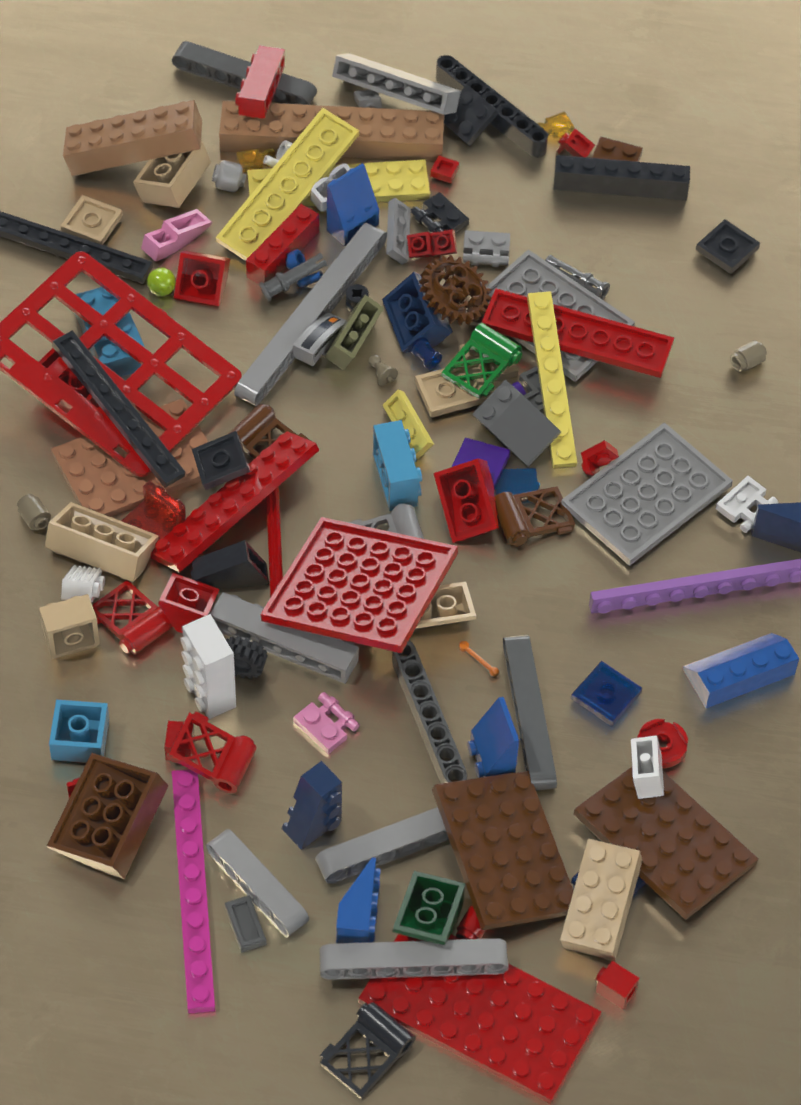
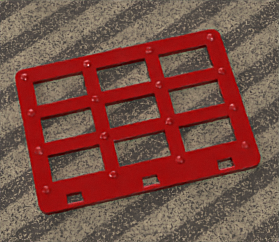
(83, 415)

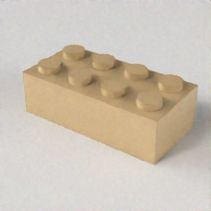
(601, 899)

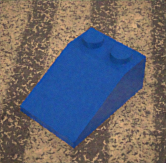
(494, 742)

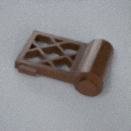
(257, 427)
(515, 520)

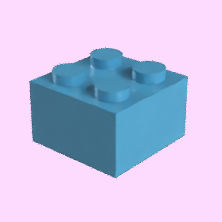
(78, 730)

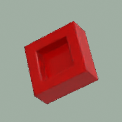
(444, 169)

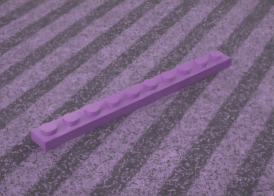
(695, 586)

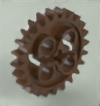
(455, 290)

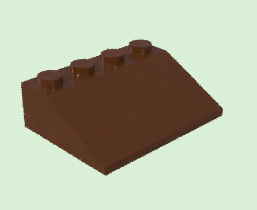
(108, 815)

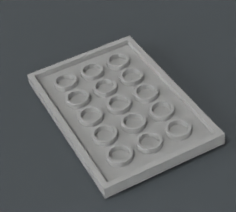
(536, 275)
(646, 493)

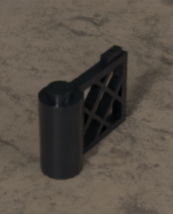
(382, 1032)

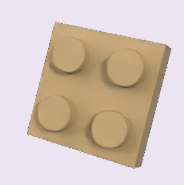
(91, 220)

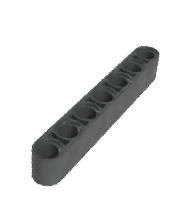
(231, 71)
(425, 707)
(529, 712)

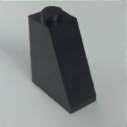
(231, 568)

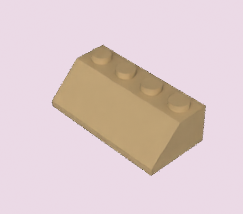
(100, 541)
(449, 605)

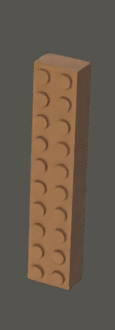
(382, 132)

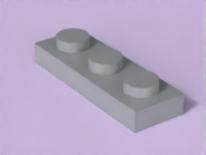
(397, 229)

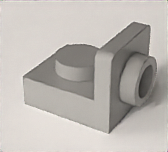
(367, 99)

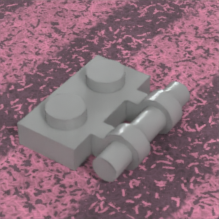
(486, 248)

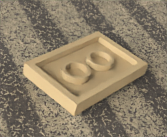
(444, 396)

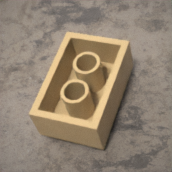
(171, 177)

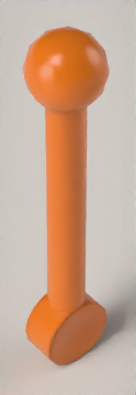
(464, 647)

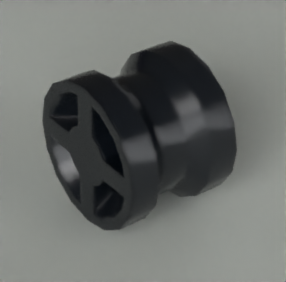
(354, 295)

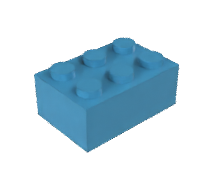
(396, 464)

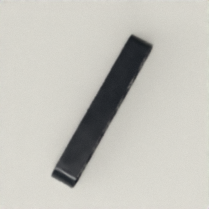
(509, 120)

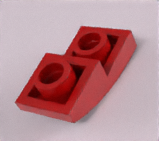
(431, 244)

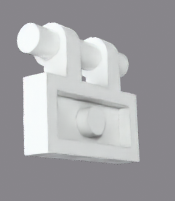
(741, 499)

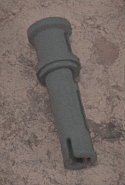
(587, 279)
(282, 282)

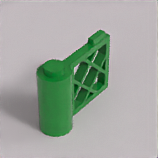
(494, 348)

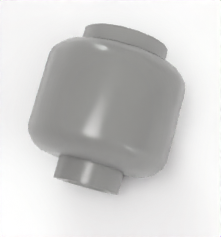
(228, 176)

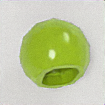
(161, 281)

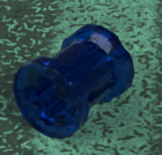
(427, 354)

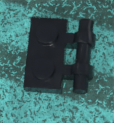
(444, 213)

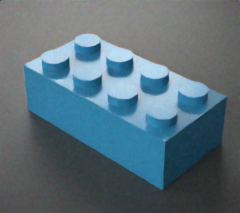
(104, 349)

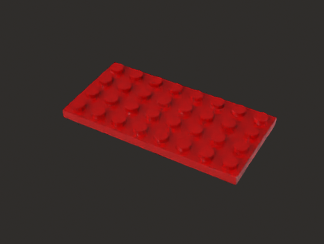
(496, 1021)

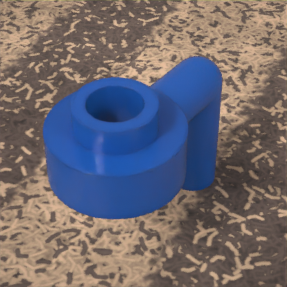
(296, 258)

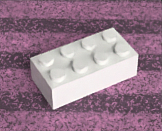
(208, 667)

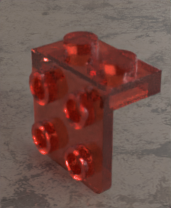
(157, 512)

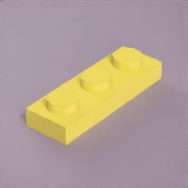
(399, 408)

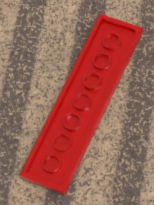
(584, 334)
(233, 501)

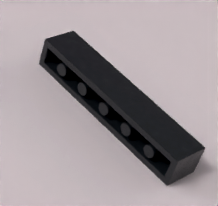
(621, 177)

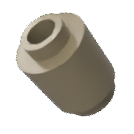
(748, 356)
(33, 512)

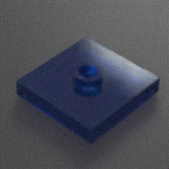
(606, 693)

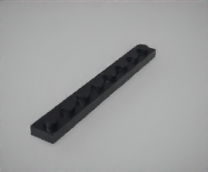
(67, 245)
(118, 409)

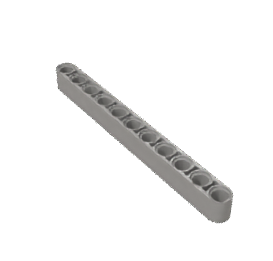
(319, 301)

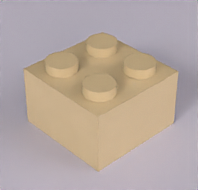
(69, 626)

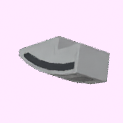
(317, 338)

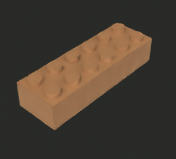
(133, 138)

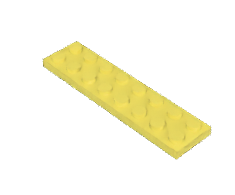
(388, 180)
(288, 183)

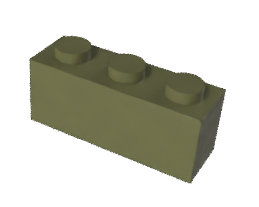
(354, 332)

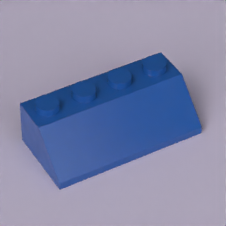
(742, 669)

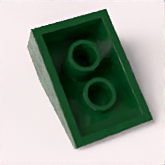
(430, 908)

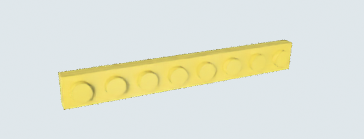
(552, 377)

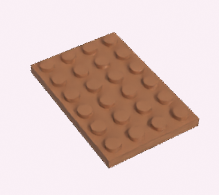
(108, 486)

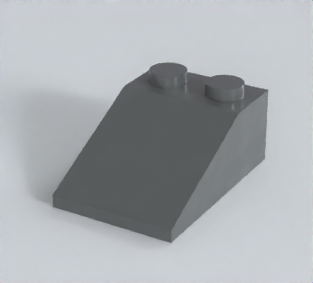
(516, 423)

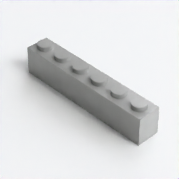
(396, 83)
(313, 651)

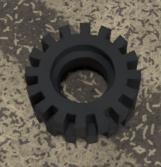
(248, 657)

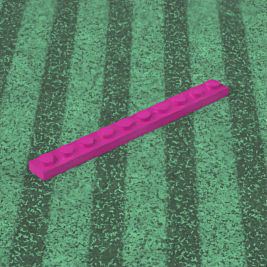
(193, 892)

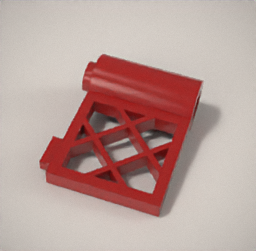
(141, 628)
(233, 757)

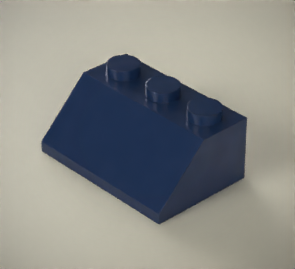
(412, 318)

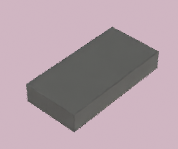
(245, 923)

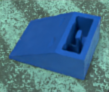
(350, 204)
(359, 908)

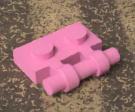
(321, 728)

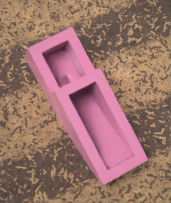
(175, 234)

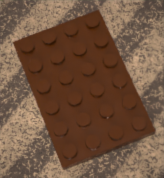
(681, 845)
(504, 849)

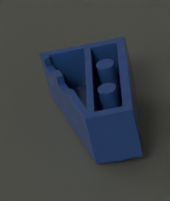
(316, 806)

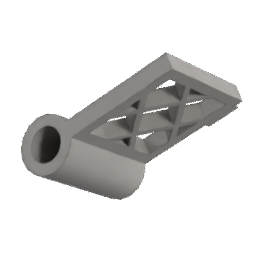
(400, 520)

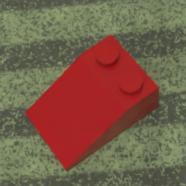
(467, 499)

